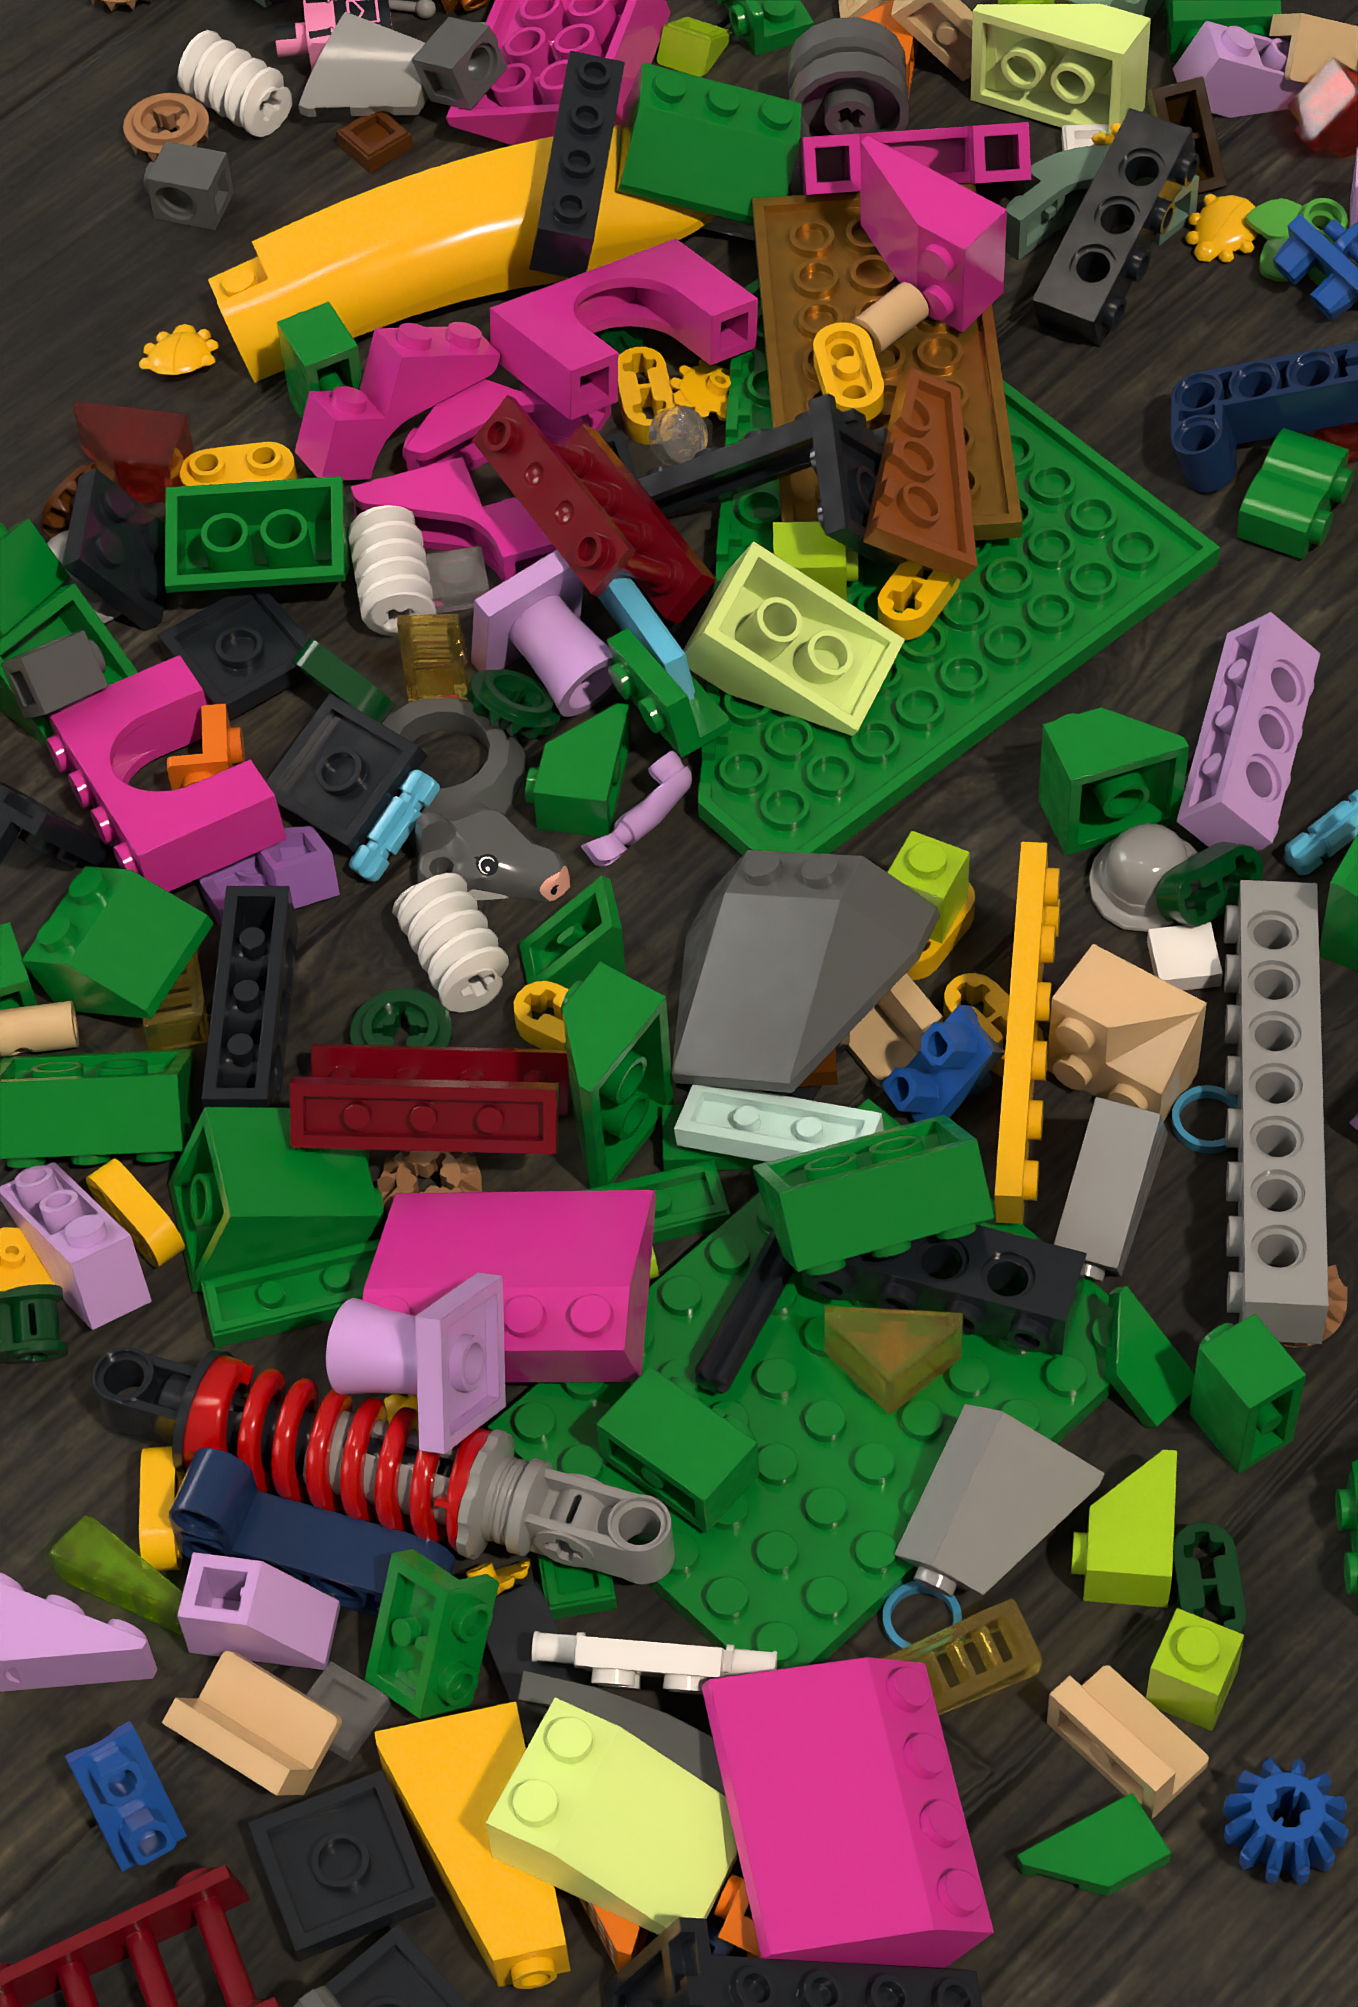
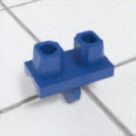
(1309, 249)
(947, 1068)
(126, 1798)

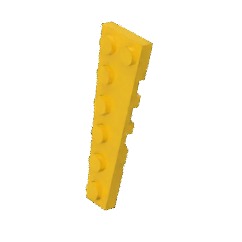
(1025, 1056)

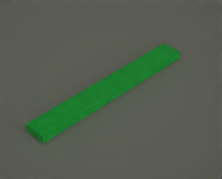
(317, 1285)

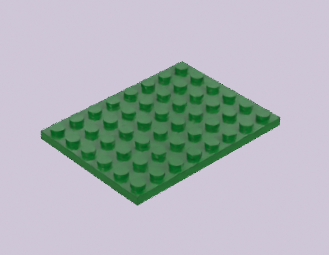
(838, 1476)

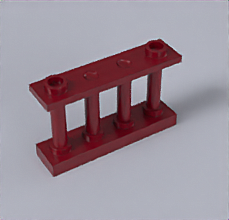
(593, 510)
(430, 1099)
(196, 1900)

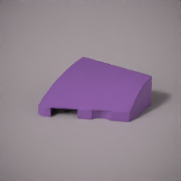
(298, 862)

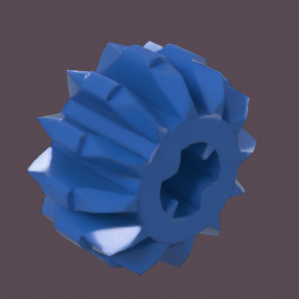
(1281, 1846)

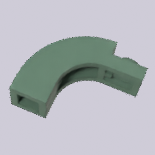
(1057, 192)

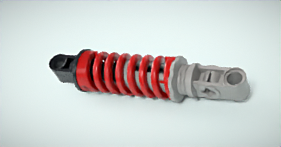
(377, 1467)

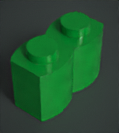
(1294, 494)

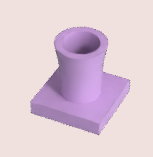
(540, 619)
(443, 1355)

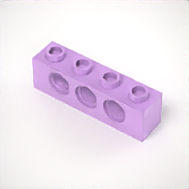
(1249, 735)

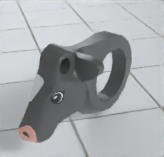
(467, 822)

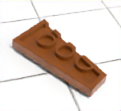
(923, 480)

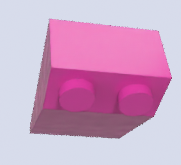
(933, 233)

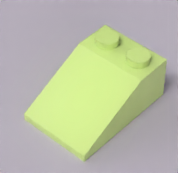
(1060, 61)
(791, 644)
(613, 1822)

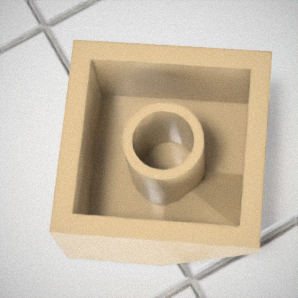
(1124, 1034)

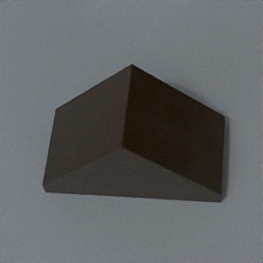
(1189, 106)

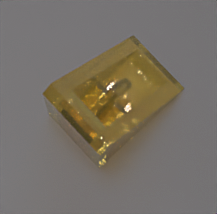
(892, 1350)

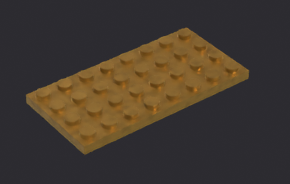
(826, 271)

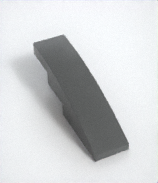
(664, 1733)

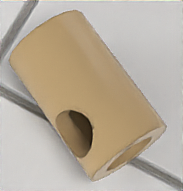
(893, 315)
(38, 1028)

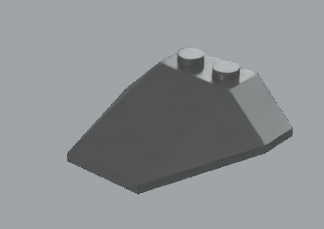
(790, 965)

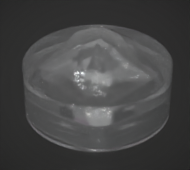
(677, 435)

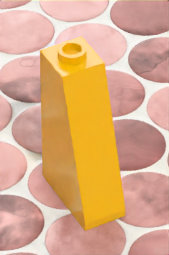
(448, 1783)

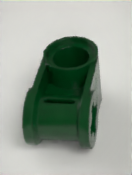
(17, 1328)

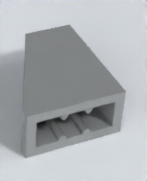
(1111, 1185)
(990, 1501)

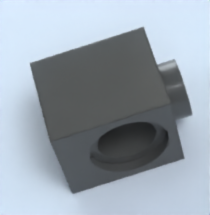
(459, 63)
(189, 185)
(55, 674)

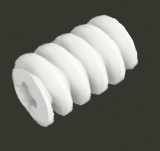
(234, 84)
(389, 567)
(452, 941)

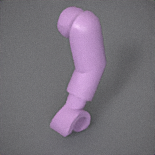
(641, 819)

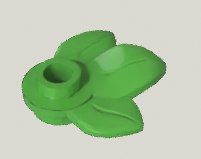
(1272, 221)

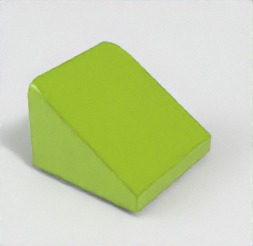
(691, 45)

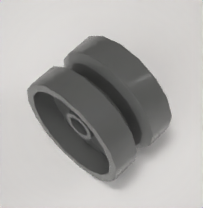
(849, 78)

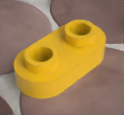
(849, 368)
(238, 464)

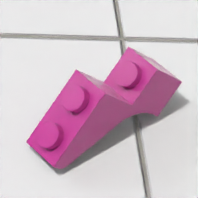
(402, 377)
(456, 421)
(453, 516)

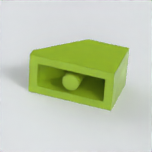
(1131, 1538)

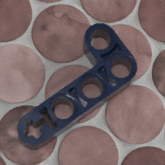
(1254, 403)
(339, 1555)

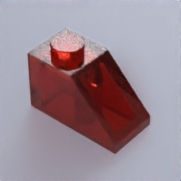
(1329, 110)
(137, 444)

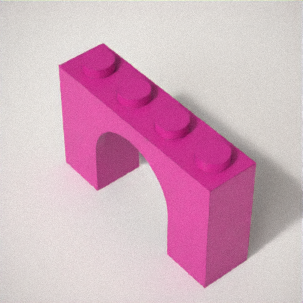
(957, 153)
(668, 288)
(160, 833)

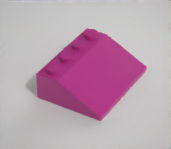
(536, 49)
(567, 1263)
(847, 1814)

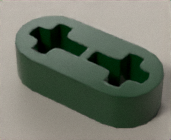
(342, 680)
(1206, 872)
(1225, 1580)

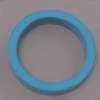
(1185, 1098)
(904, 1591)

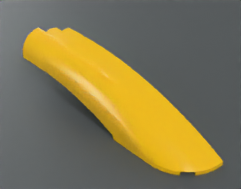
(424, 247)

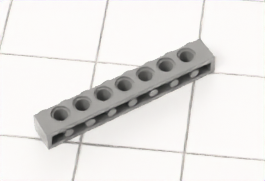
(1276, 1111)

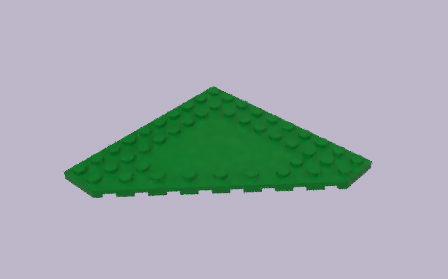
(1031, 613)

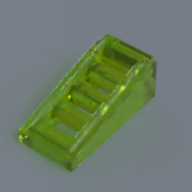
(110, 1570)

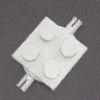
(624, 1662)

